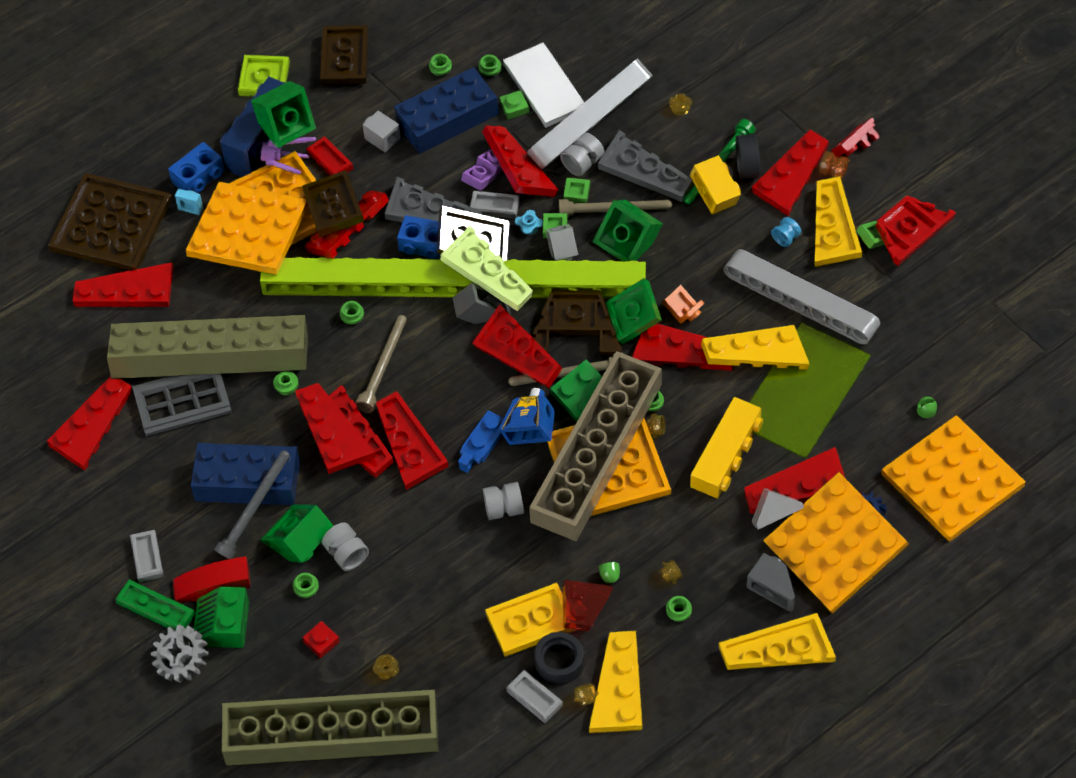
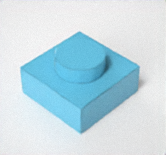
(189, 201)

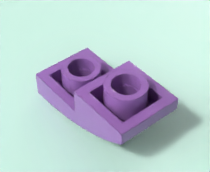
(484, 171)

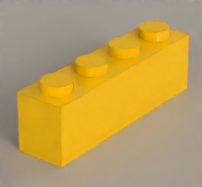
(726, 448)

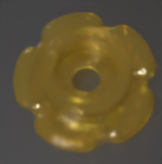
(680, 104)
(656, 425)
(671, 571)
(381, 662)
(585, 694)

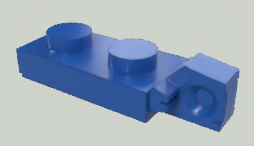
(481, 441)

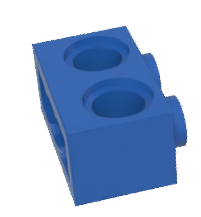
(196, 169)
(424, 237)

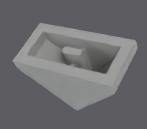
(773, 507)

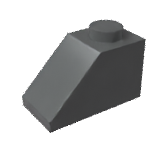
(476, 304)
(772, 581)

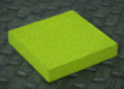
(258, 68)

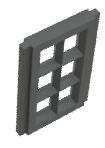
(185, 418)

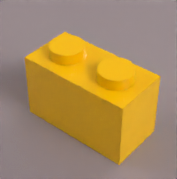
(715, 184)

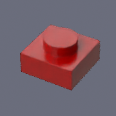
(321, 639)

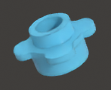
(529, 227)

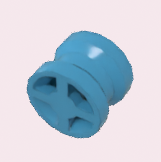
(786, 231)

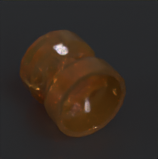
(833, 165)

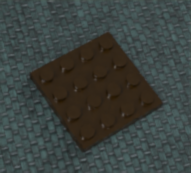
(110, 222)

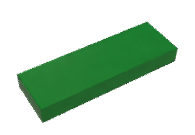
(154, 606)

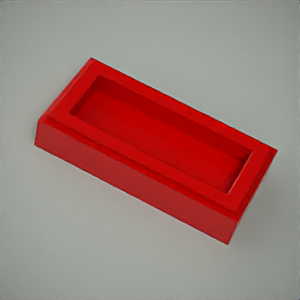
(329, 157)

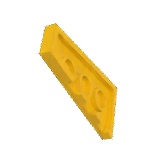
(835, 229)
(780, 645)

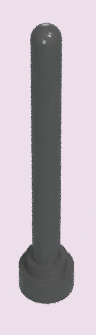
(228, 546)

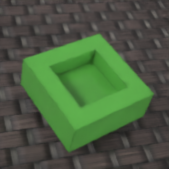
(514, 104)
(577, 190)
(553, 220)
(870, 235)

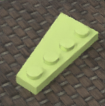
(479, 264)

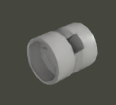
(582, 154)
(502, 501)
(346, 549)

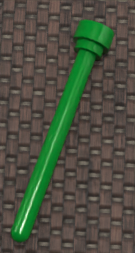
(744, 127)

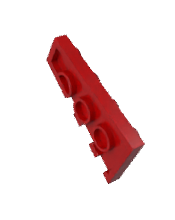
(517, 165)
(787, 177)
(326, 246)
(131, 288)
(673, 346)
(515, 347)
(86, 427)
(332, 431)
(410, 443)
(383, 458)
(798, 480)

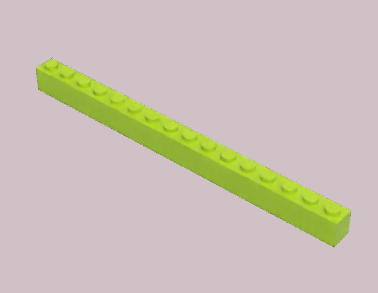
(436, 279)

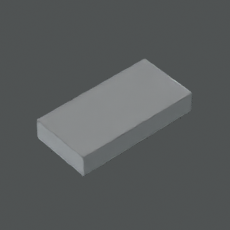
(496, 204)
(146, 556)
(534, 696)

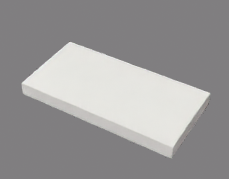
(543, 84)

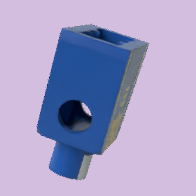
(528, 419)

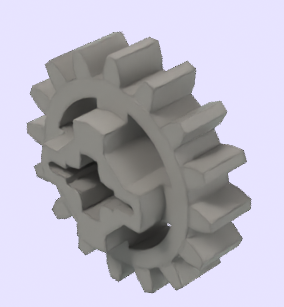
(177, 650)

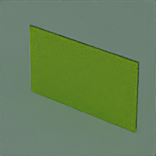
(801, 401)

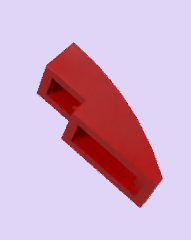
(207, 578)

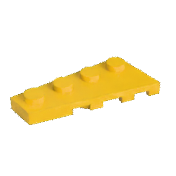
(767, 346)
(618, 700)

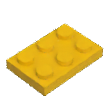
(527, 619)

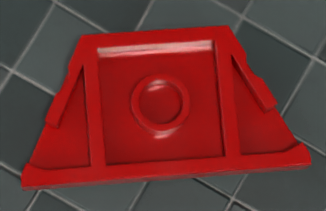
(910, 226)

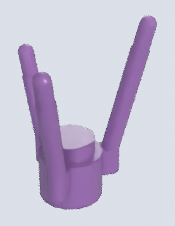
(271, 154)

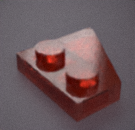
(583, 603)

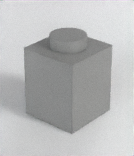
(381, 131)
(561, 242)

